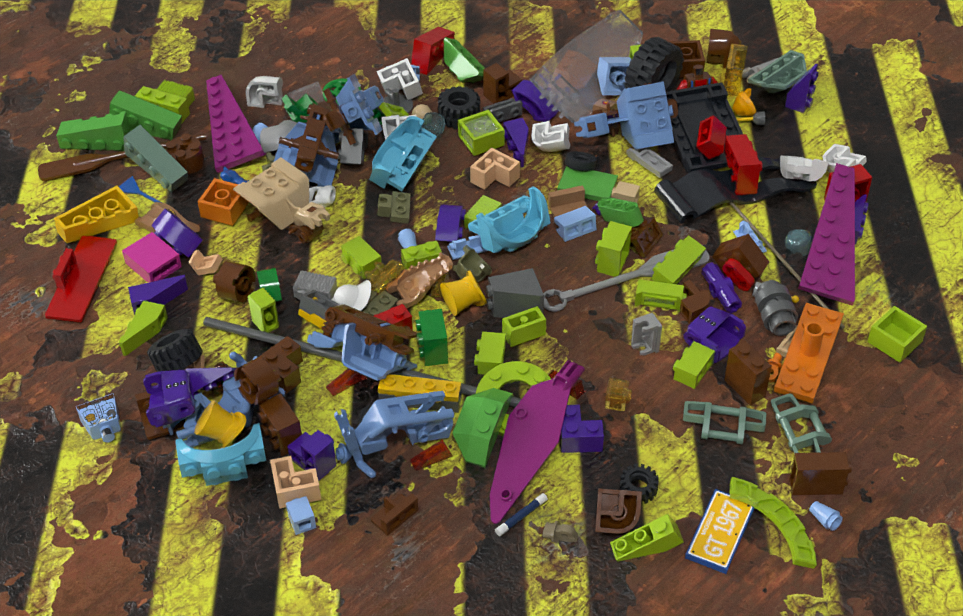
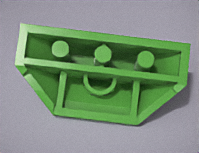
(462, 61)
(480, 424)

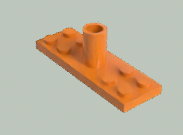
(809, 352)

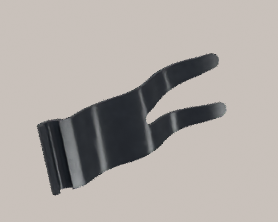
(707, 188)

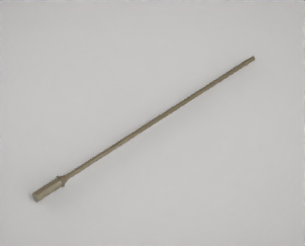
(777, 254)

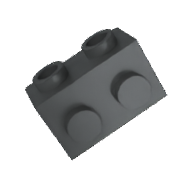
(505, 109)

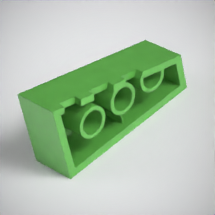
(153, 118)
(94, 133)

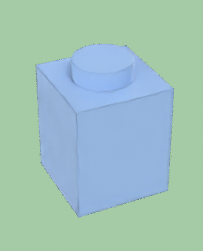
(301, 515)

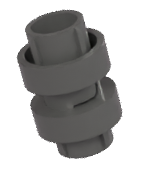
(776, 307)

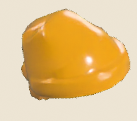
(743, 105)

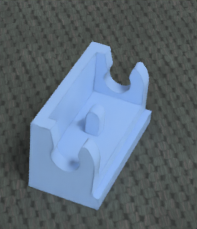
(575, 223)

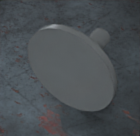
(394, 98)

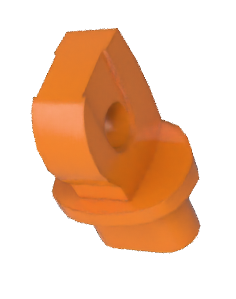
(776, 366)

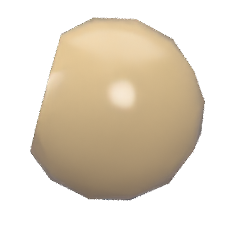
(421, 110)

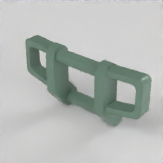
(742, 412)
(818, 437)

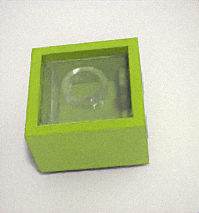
(481, 132)

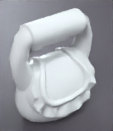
(325, 195)

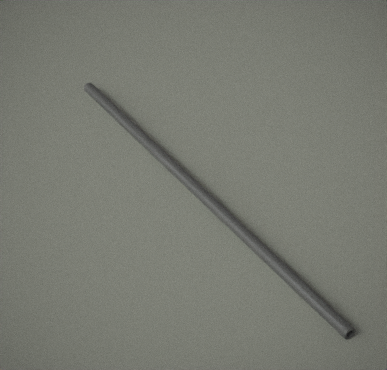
(323, 352)

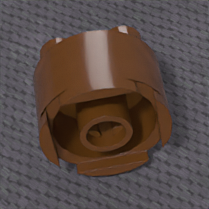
(187, 152)
(234, 281)
(257, 380)

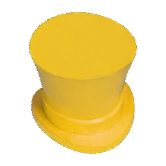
(462, 294)
(220, 424)

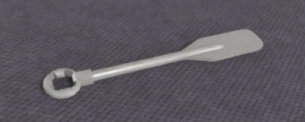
(645, 270)

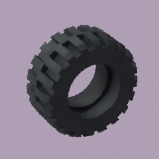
(654, 63)

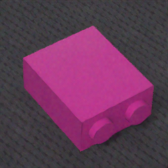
(151, 258)

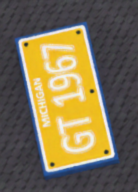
(719, 532)

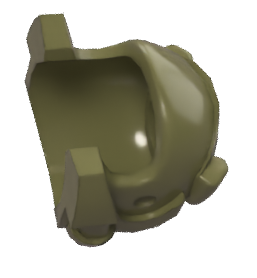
(472, 262)

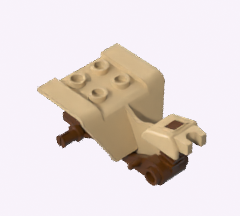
(283, 198)

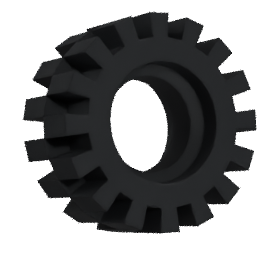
(642, 474)

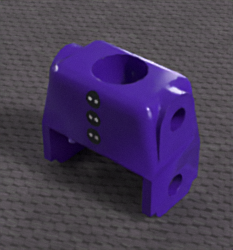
(716, 331)
(169, 399)

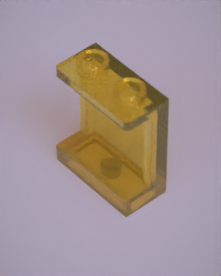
(735, 69)

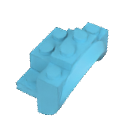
(401, 154)
(507, 227)
(223, 463)

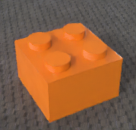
(221, 202)

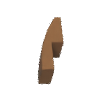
(601, 104)

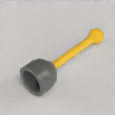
(758, 118)

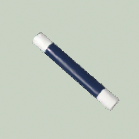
(521, 514)

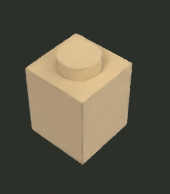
(626, 192)

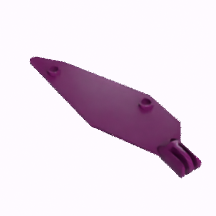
(531, 437)

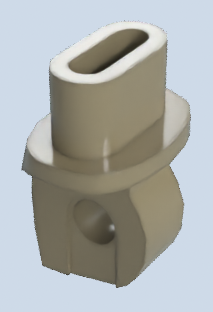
(559, 532)

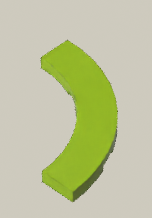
(782, 516)

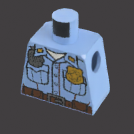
(100, 417)

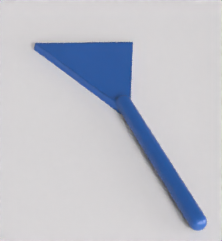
(131, 187)

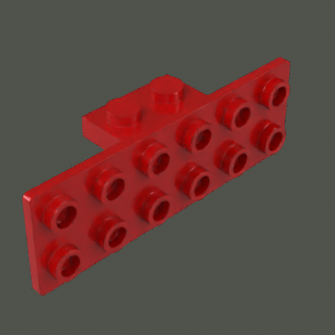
(79, 277)

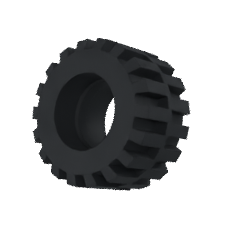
(458, 104)
(175, 351)

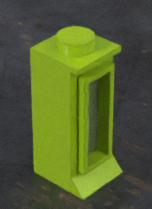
(659, 294)

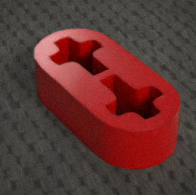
(738, 274)

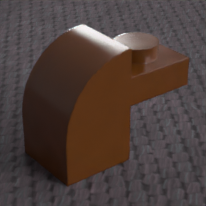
(695, 301)

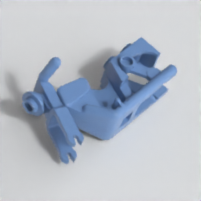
(230, 401)
(387, 417)

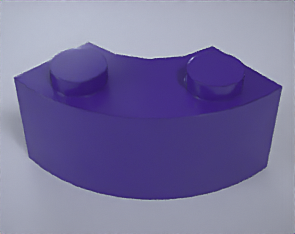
(530, 100)
(450, 222)
(176, 233)

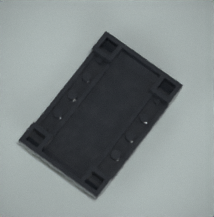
(693, 107)

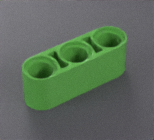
(620, 211)

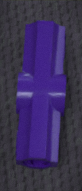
(721, 287)

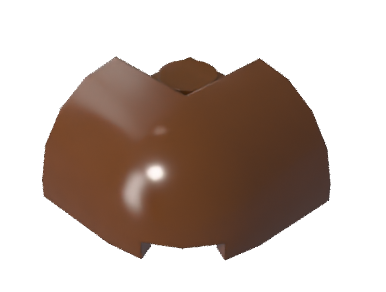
(719, 46)
(617, 510)

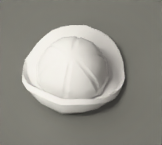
(354, 295)

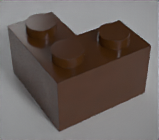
(499, 83)
(743, 250)
(284, 359)

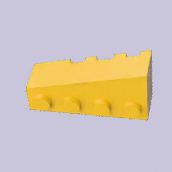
(97, 215)

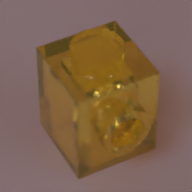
(617, 394)

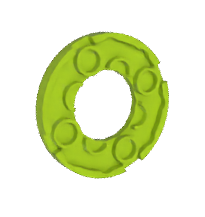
(509, 373)

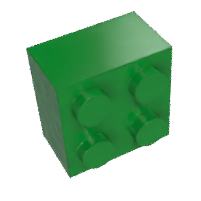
(432, 337)

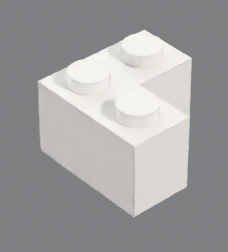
(401, 77)

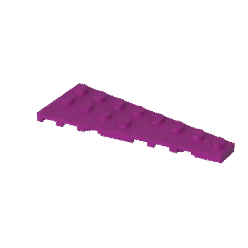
(231, 133)
(832, 252)

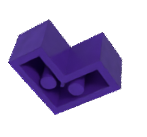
(580, 435)
(314, 452)

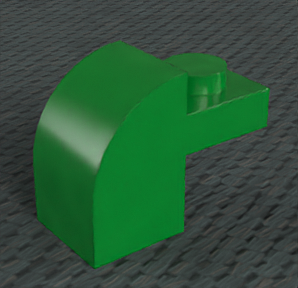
(298, 108)
(269, 280)

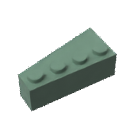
(154, 159)

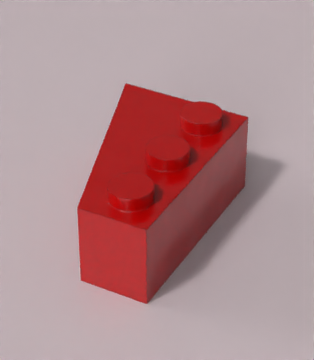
(429, 49)
(744, 162)

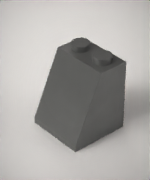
(514, 293)

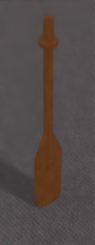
(83, 163)

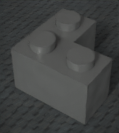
(353, 153)

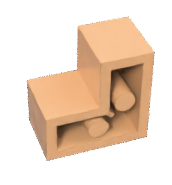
(494, 166)
(294, 484)

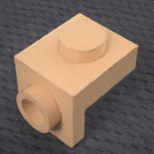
(204, 265)

